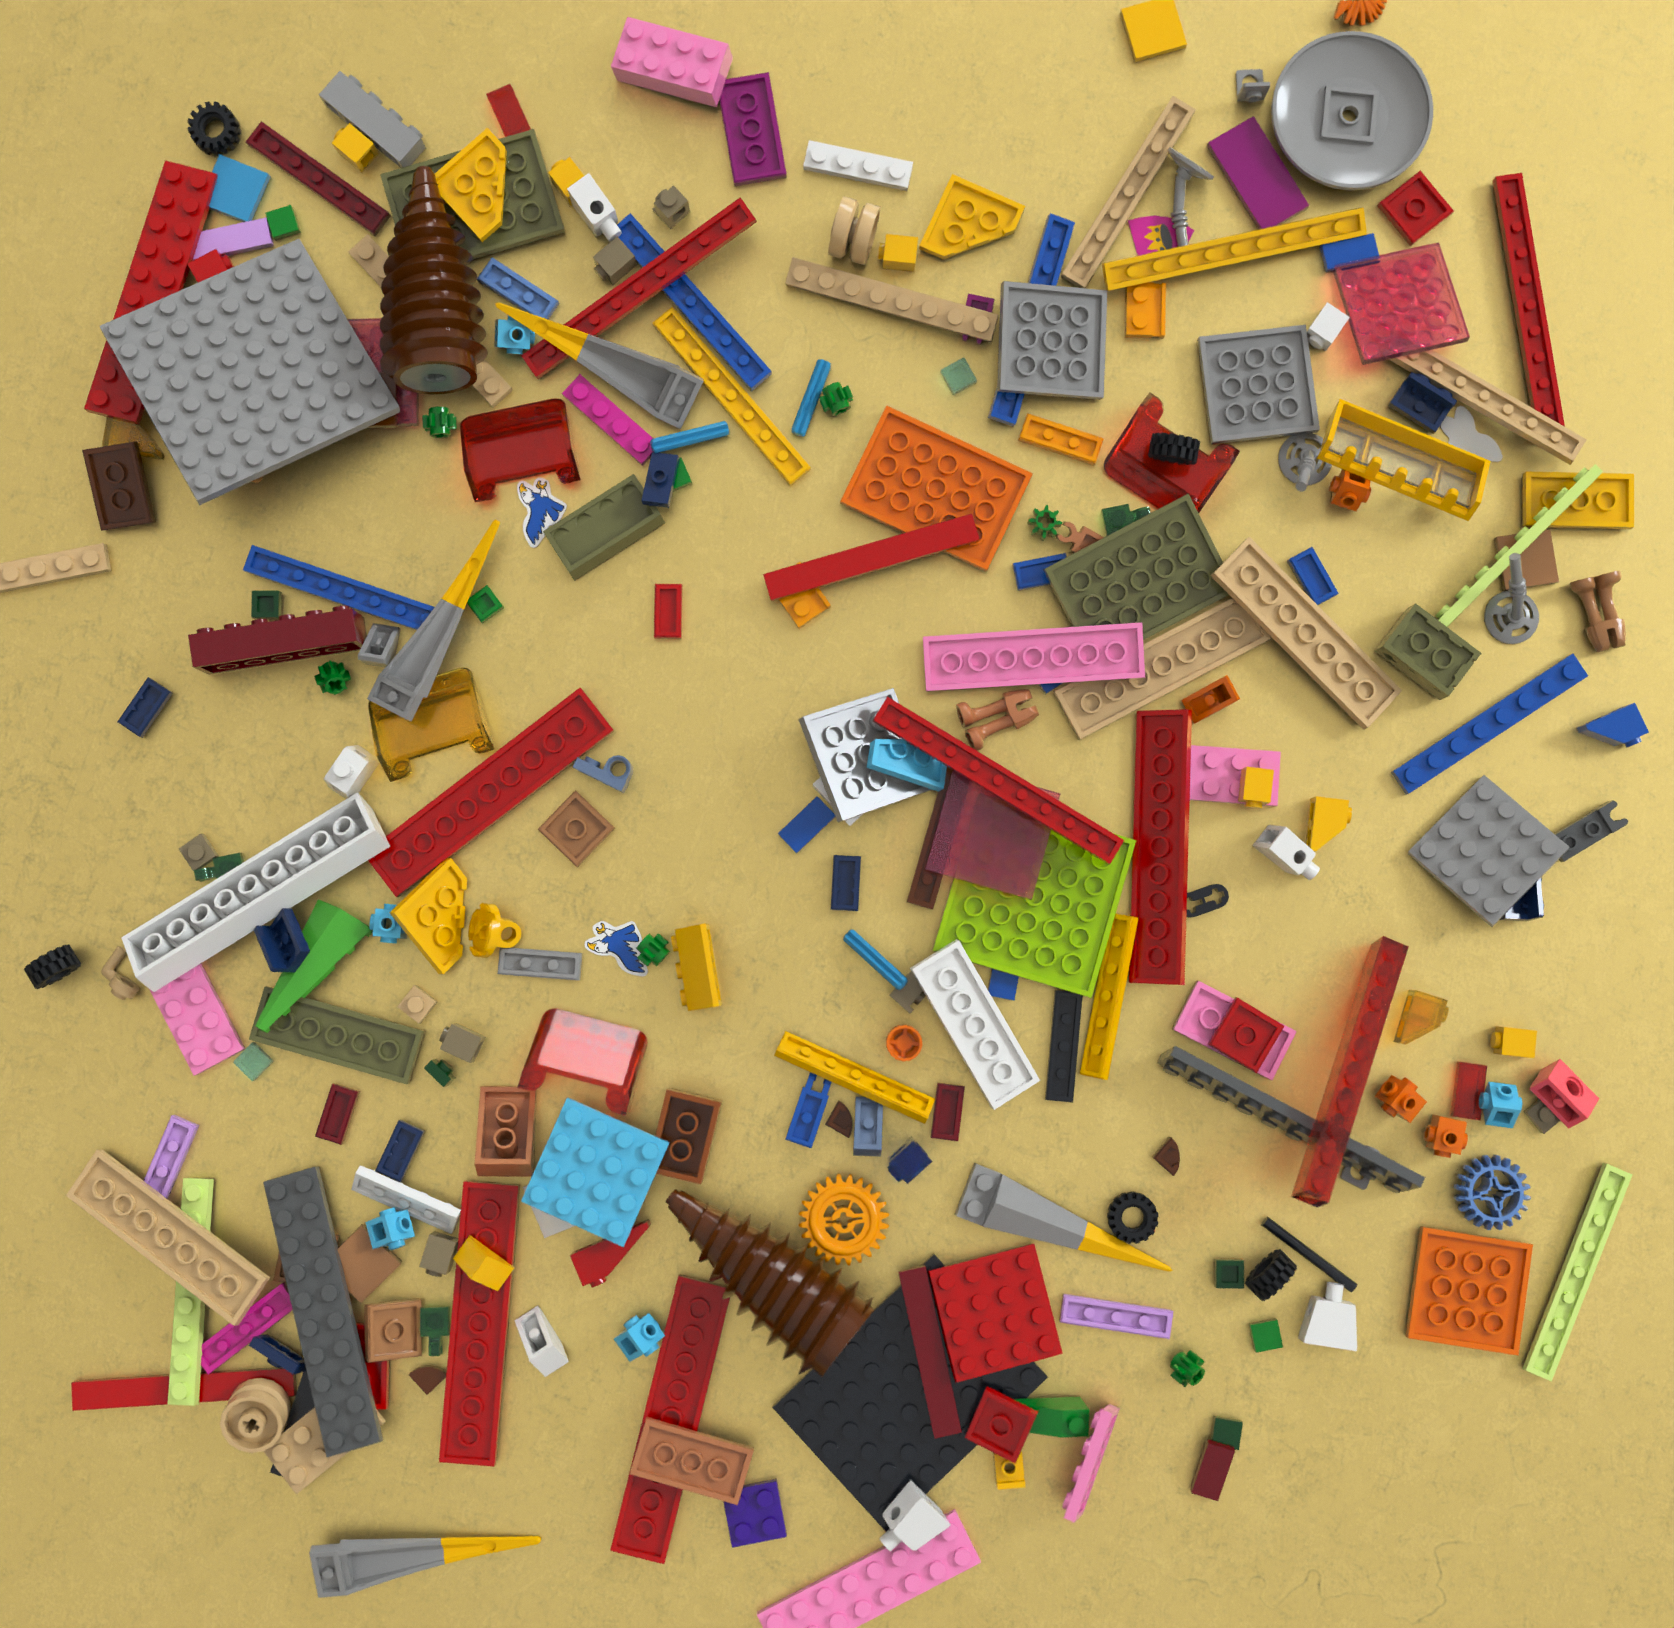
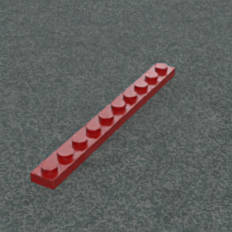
(647, 282)
(1527, 296)
(998, 780)

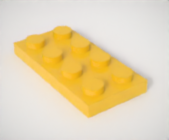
(1603, 505)

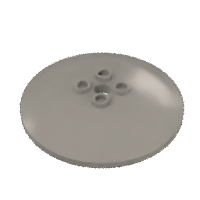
(1357, 75)

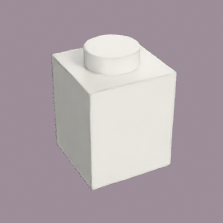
(1326, 327)

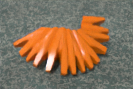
(1359, 9)

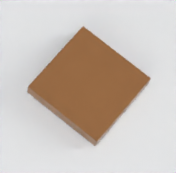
(1536, 561)
(576, 828)
(365, 1266)
(392, 1330)

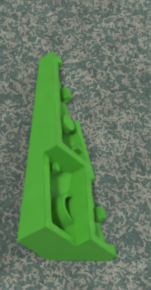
(329, 937)

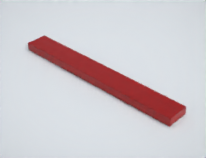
(871, 557)
(154, 1389)

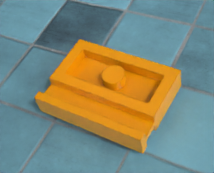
(1145, 310)
(805, 606)

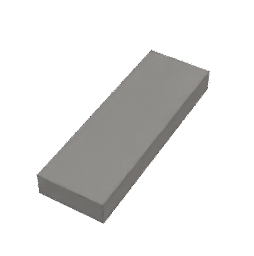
(540, 963)

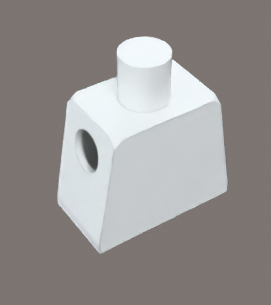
(594, 207)
(351, 771)
(1287, 851)
(1330, 1320)
(912, 1519)

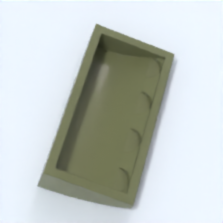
(603, 527)

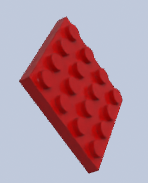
(994, 1312)

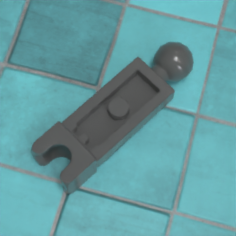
(1590, 829)

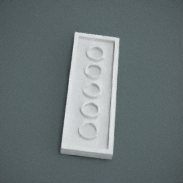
(975, 1024)

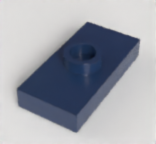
(660, 480)
(145, 707)
(845, 883)
(400, 1150)
(278, 1354)

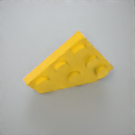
(476, 183)
(968, 219)
(435, 915)

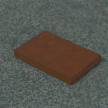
(119, 485)

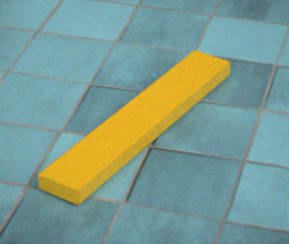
(1109, 998)
(854, 1077)

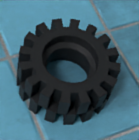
(207, 115)
(1174, 448)
(52, 966)
(1148, 1224)
(1271, 1275)

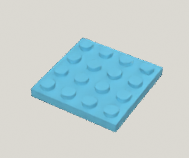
(595, 1172)

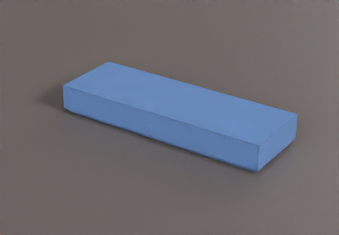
(517, 290)

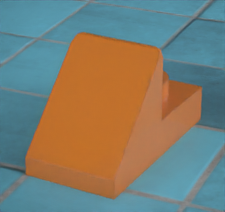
(1211, 699)

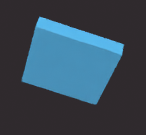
(237, 189)

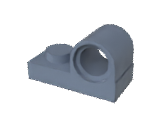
(591, 768)
(867, 1128)

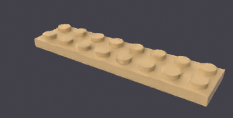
(1306, 633)
(1169, 664)
(168, 1237)

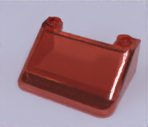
(517, 445)
(1158, 480)
(589, 1053)

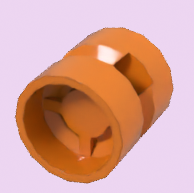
(903, 1042)

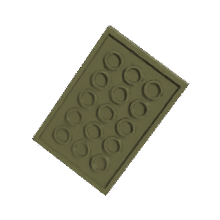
(528, 205)
(1141, 573)

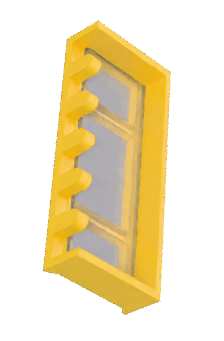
(1404, 460)

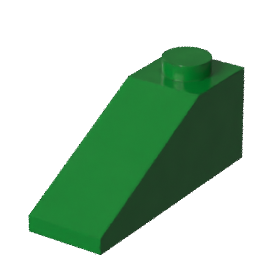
(1059, 1416)

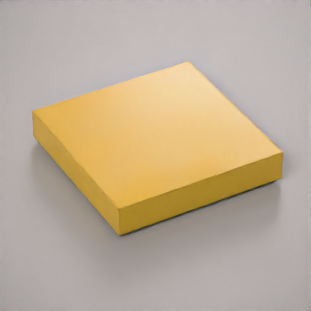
(1153, 29)

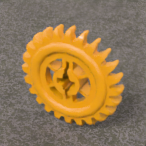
(870, 1214)

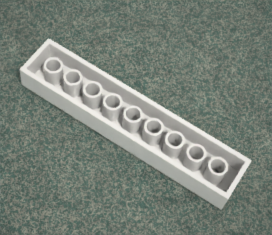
(254, 892)

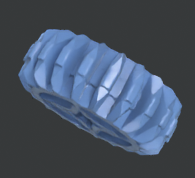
(1488, 1180)

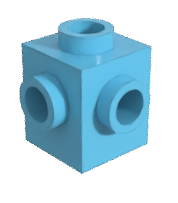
(504, 337)
(378, 925)
(1500, 1104)
(390, 1229)
(639, 1337)

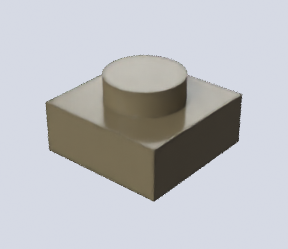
(198, 852)
(1541, 1116)

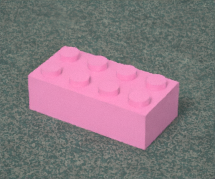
(672, 62)

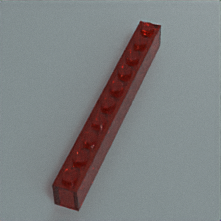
(1349, 1072)

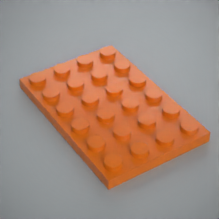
(926, 477)

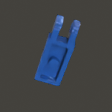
(808, 1113)

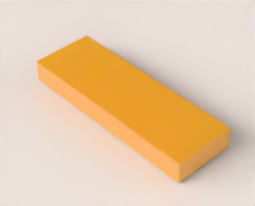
(1060, 439)

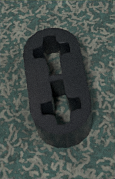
(1208, 906)

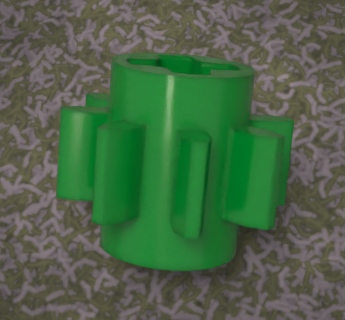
(836, 398)
(439, 422)
(1038, 526)
(332, 677)
(652, 949)
(1187, 1368)

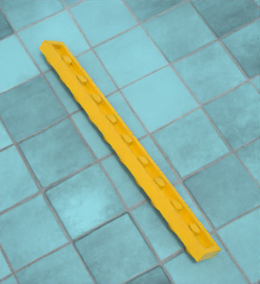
(1234, 248)

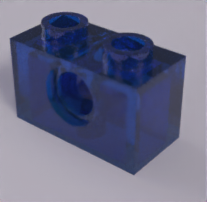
(908, 1161)

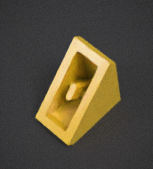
(482, 1264)

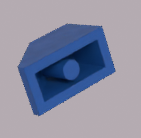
(1617, 727)

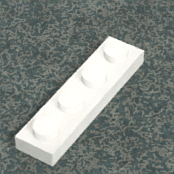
(858, 165)
(401, 1197)

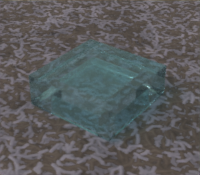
(958, 376)
(253, 1061)

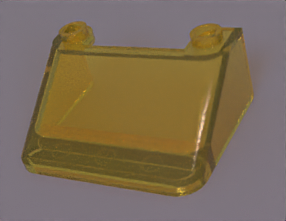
(443, 719)

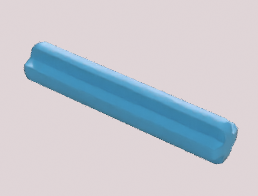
(811, 397)
(689, 437)
(875, 959)

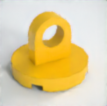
(486, 931)

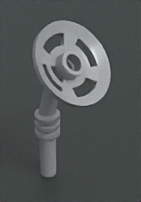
(1186, 170)
(1304, 462)
(1512, 612)

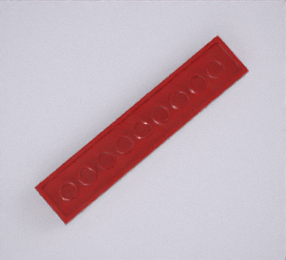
(155, 272)
(490, 791)
(1161, 846)
(478, 1331)
(674, 1398)

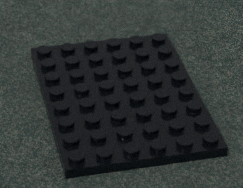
(872, 1412)

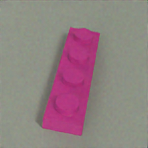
(609, 419)
(255, 1322)

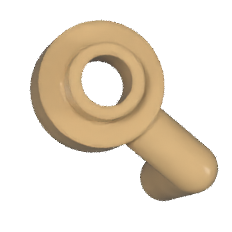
(121, 986)

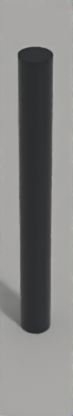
(1309, 1254)

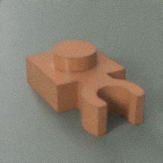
(1079, 539)

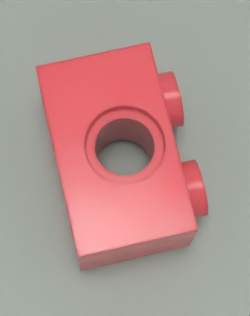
(1564, 1093)

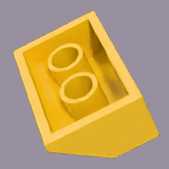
(696, 967)

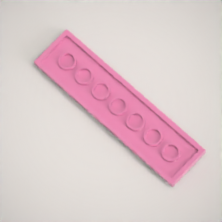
(1034, 656)
(875, 1583)

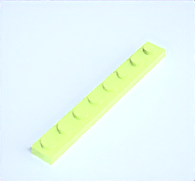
(1524, 539)
(1577, 1271)
(188, 1309)

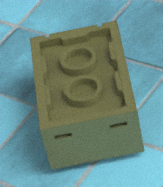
(1428, 652)

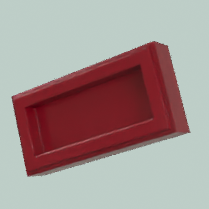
(947, 1111)
(337, 1113)
(1212, 1470)

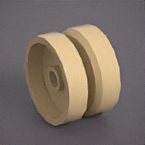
(854, 230)
(255, 1415)

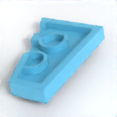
(907, 763)

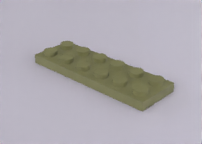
(343, 1038)

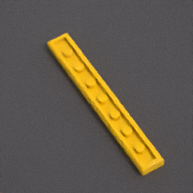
(731, 396)

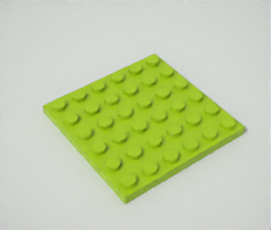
(1056, 934)

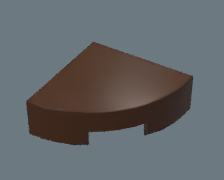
(840, 1119)
(1168, 1156)
(428, 1377)

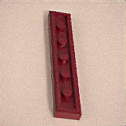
(318, 178)
(929, 1351)

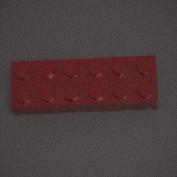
(277, 641)

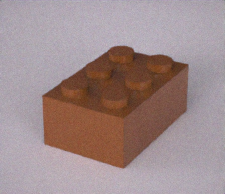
(689, 1126)

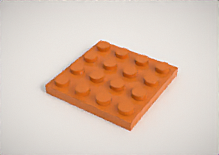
(1469, 1290)

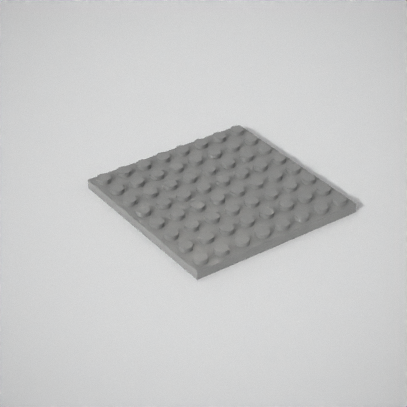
(249, 370)

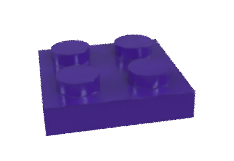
(757, 1515)

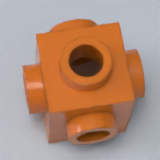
(1349, 490)
(1400, 1098)
(1446, 1136)

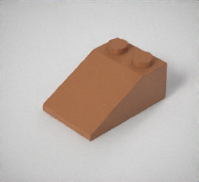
(505, 1132)

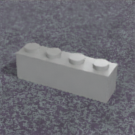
(367, 115)

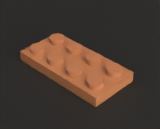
(691, 1460)

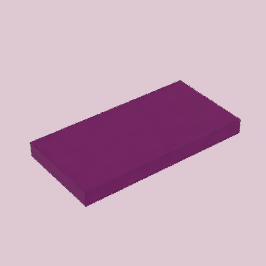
(752, 129)
(1257, 174)

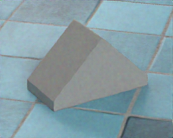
(379, 645)

